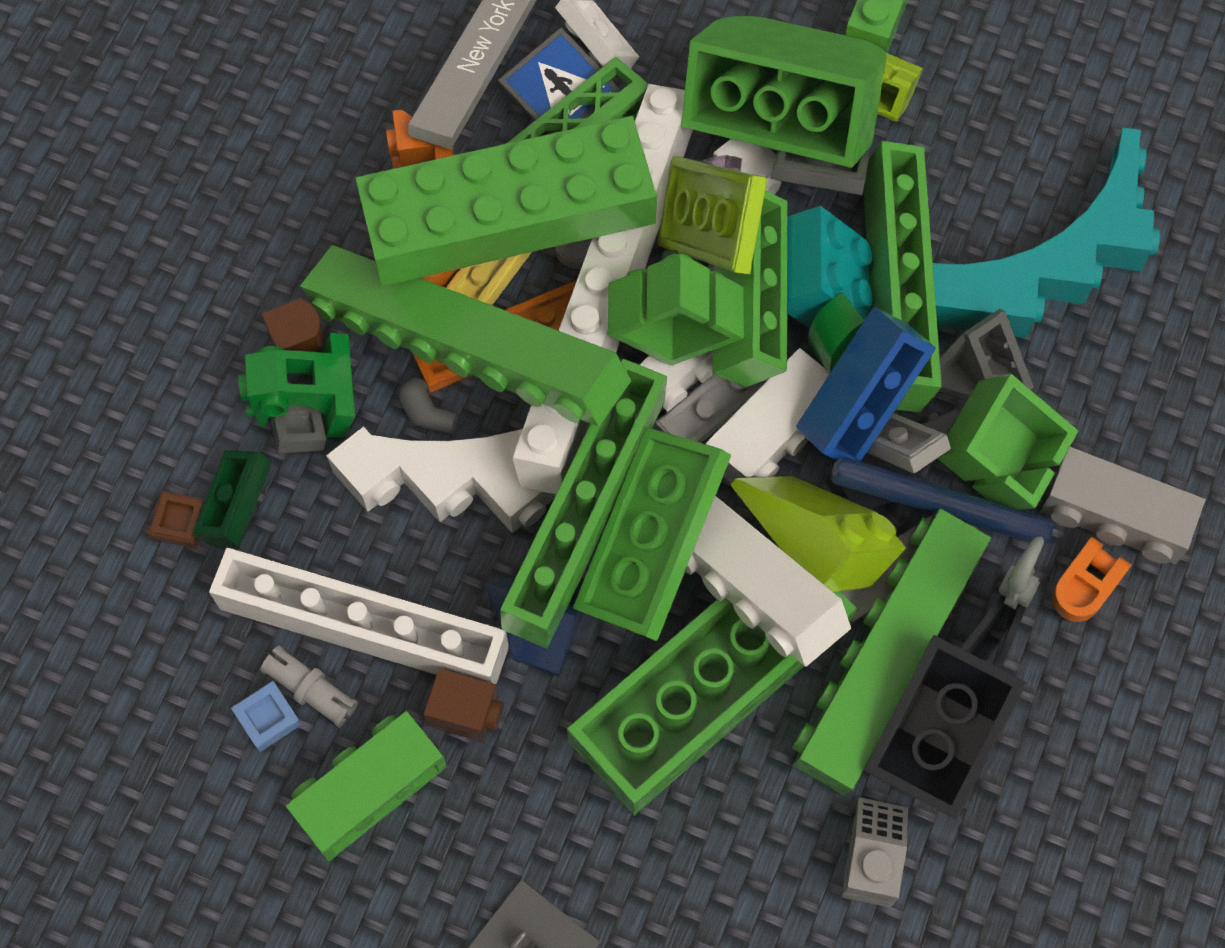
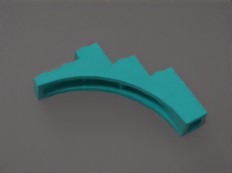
(1064, 268)

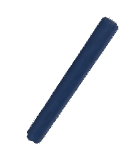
(932, 497)

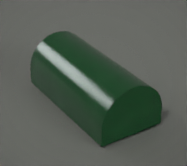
(232, 499)

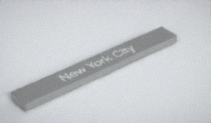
(468, 71)

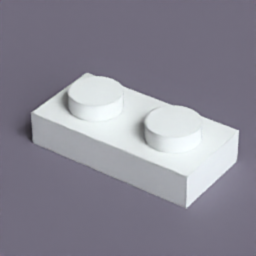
(596, 31)

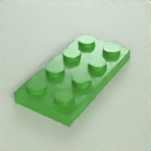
(652, 532)

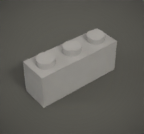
(1123, 506)

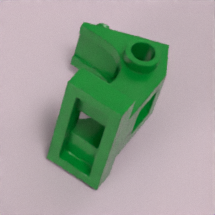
(330, 394)

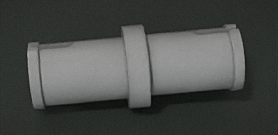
(309, 686)

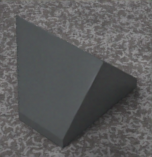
(982, 354)

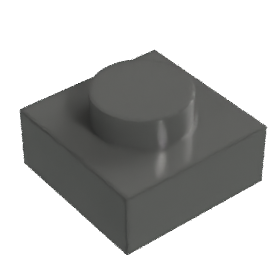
(299, 430)

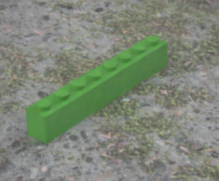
(469, 337)

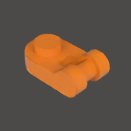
(1080, 593)

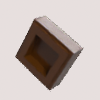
(175, 519)

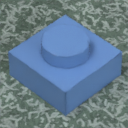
(266, 716)

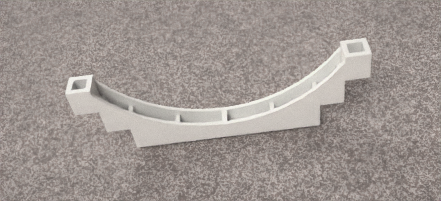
(451, 472)

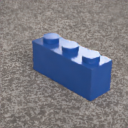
(865, 386)

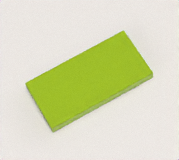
(712, 213)

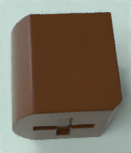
(295, 327)

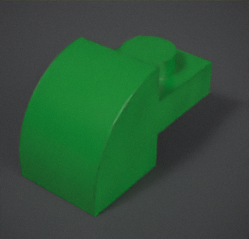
(833, 330)

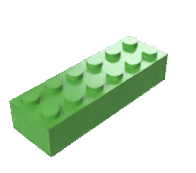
(507, 200)
(681, 703)

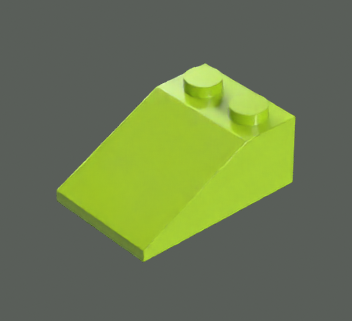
(821, 531)

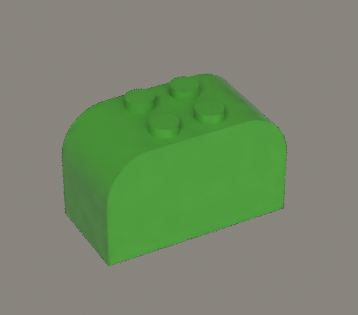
(784, 87)

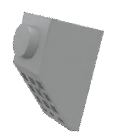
(876, 853)

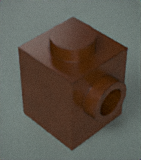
(463, 705)

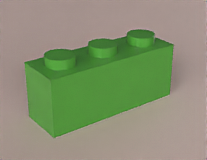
(366, 784)

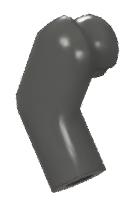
(421, 409)

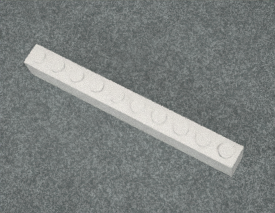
(547, 438)

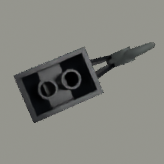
(956, 706)

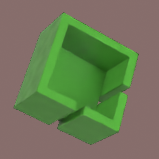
(676, 309)
(1000, 434)

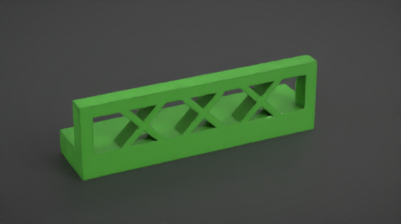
(615, 104)

